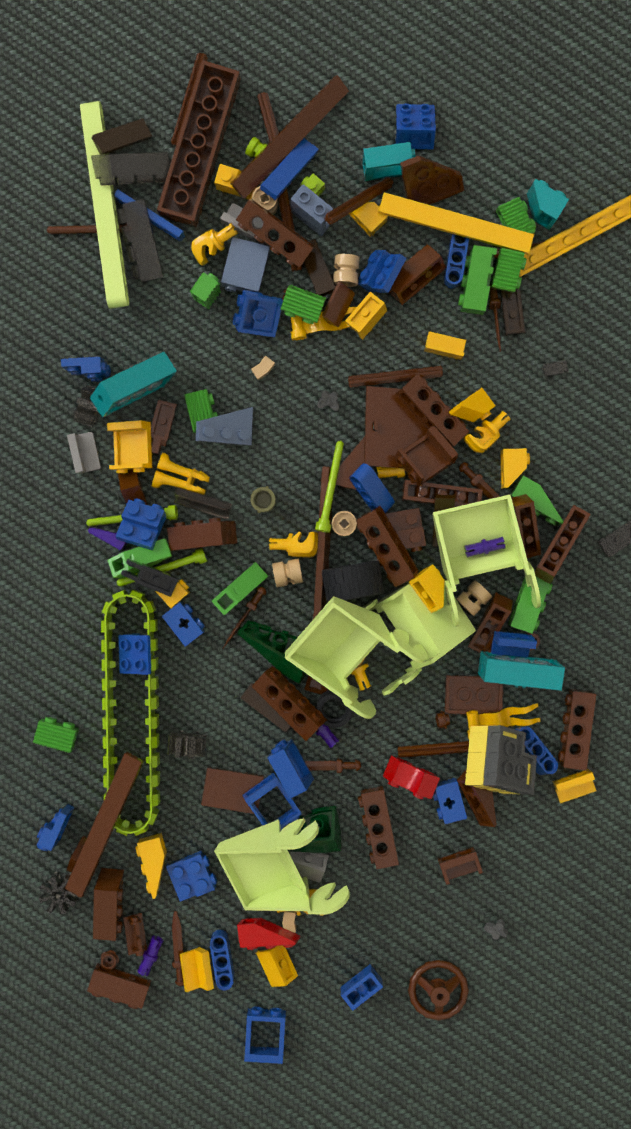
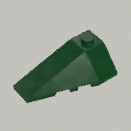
(272, 647)
(329, 832)

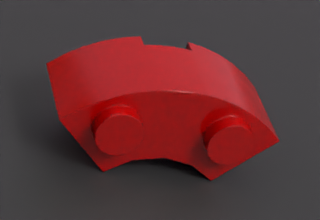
(417, 780)

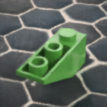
(541, 501)
(142, 555)
(239, 588)

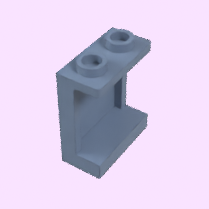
(310, 209)
(245, 266)

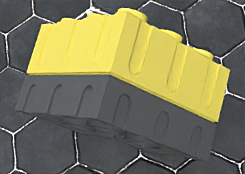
(499, 761)

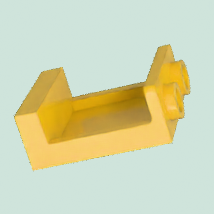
(131, 446)

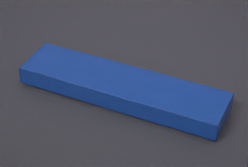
(289, 169)
(155, 219)

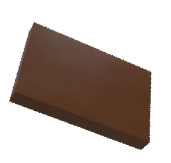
(472, 693)
(225, 789)

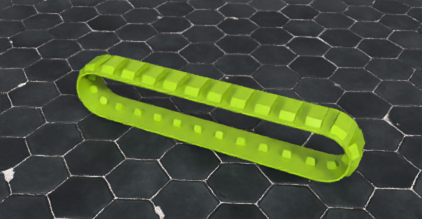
(123, 826)

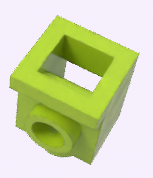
(314, 184)

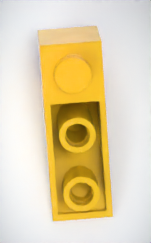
(153, 855)

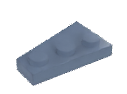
(227, 428)

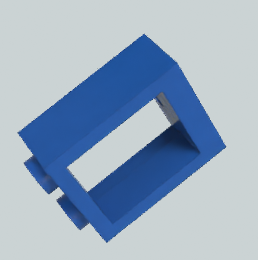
(290, 768)
(263, 788)
(265, 1054)

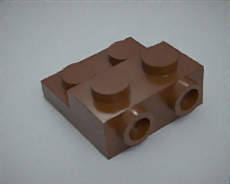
(409, 528)

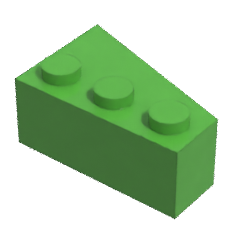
(477, 280)

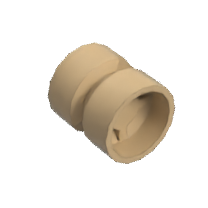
(265, 200)
(346, 269)
(344, 523)
(287, 572)
(479, 593)

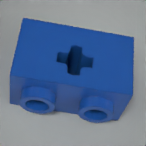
(184, 633)
(454, 811)
(361, 987)

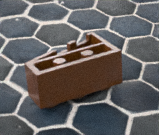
(107, 904)

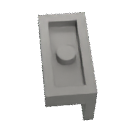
(232, 214)
(84, 452)
(310, 864)

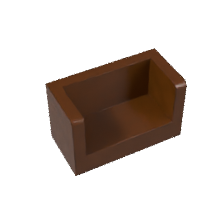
(459, 864)

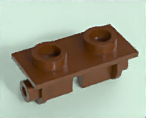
(135, 934)

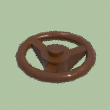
(438, 990)

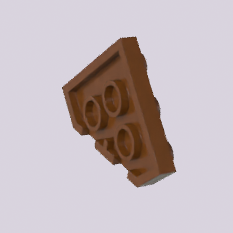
(429, 181)

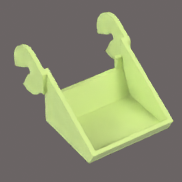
(470, 525)
(431, 630)
(339, 642)
(266, 874)

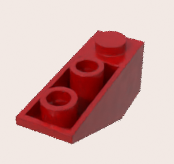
(262, 933)

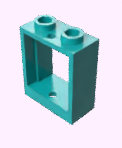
(385, 160)

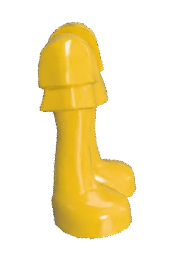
(167, 465)

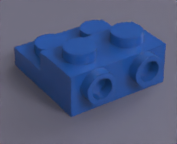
(381, 271)
(257, 314)
(91, 367)
(141, 524)
(52, 832)
(191, 876)

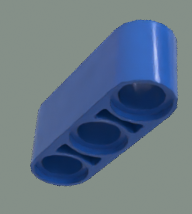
(453, 267)
(371, 488)
(542, 753)
(225, 968)

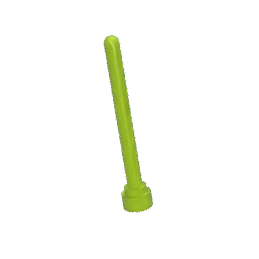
(171, 514)
(323, 524)
(197, 557)

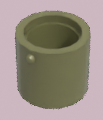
(263, 499)

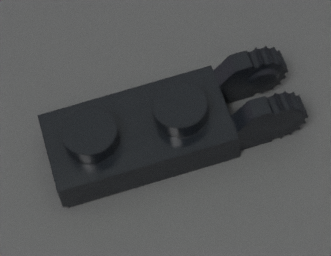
(151, 578)

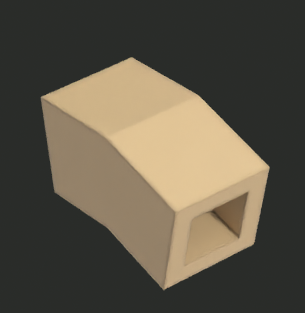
(263, 368)
(289, 921)

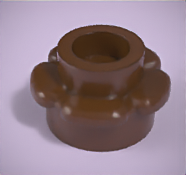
(442, 720)
(109, 964)

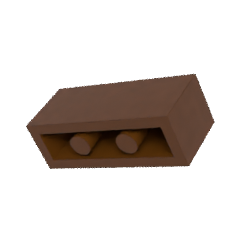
(416, 274)
(527, 524)
(119, 986)

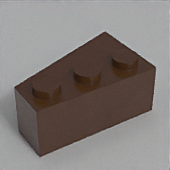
(202, 534)

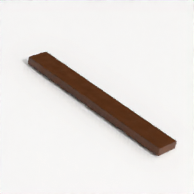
(289, 137)
(323, 549)
(104, 824)

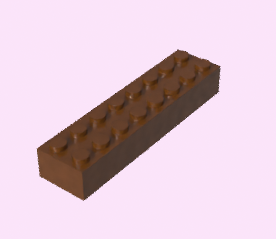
(199, 143)

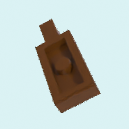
(162, 424)

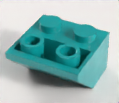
(545, 203)

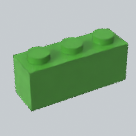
(524, 613)

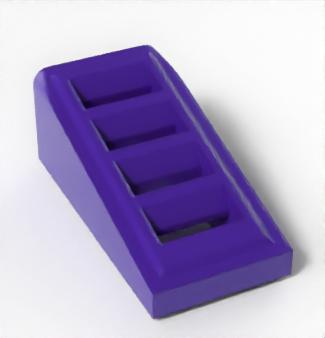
(108, 537)

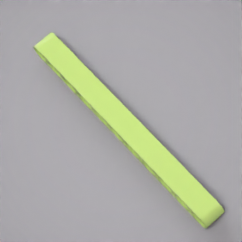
(105, 214)

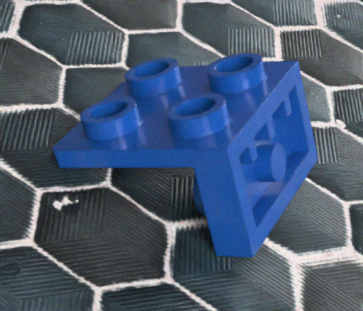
(416, 125)
(134, 654)

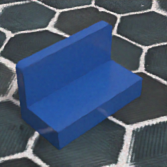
(512, 644)

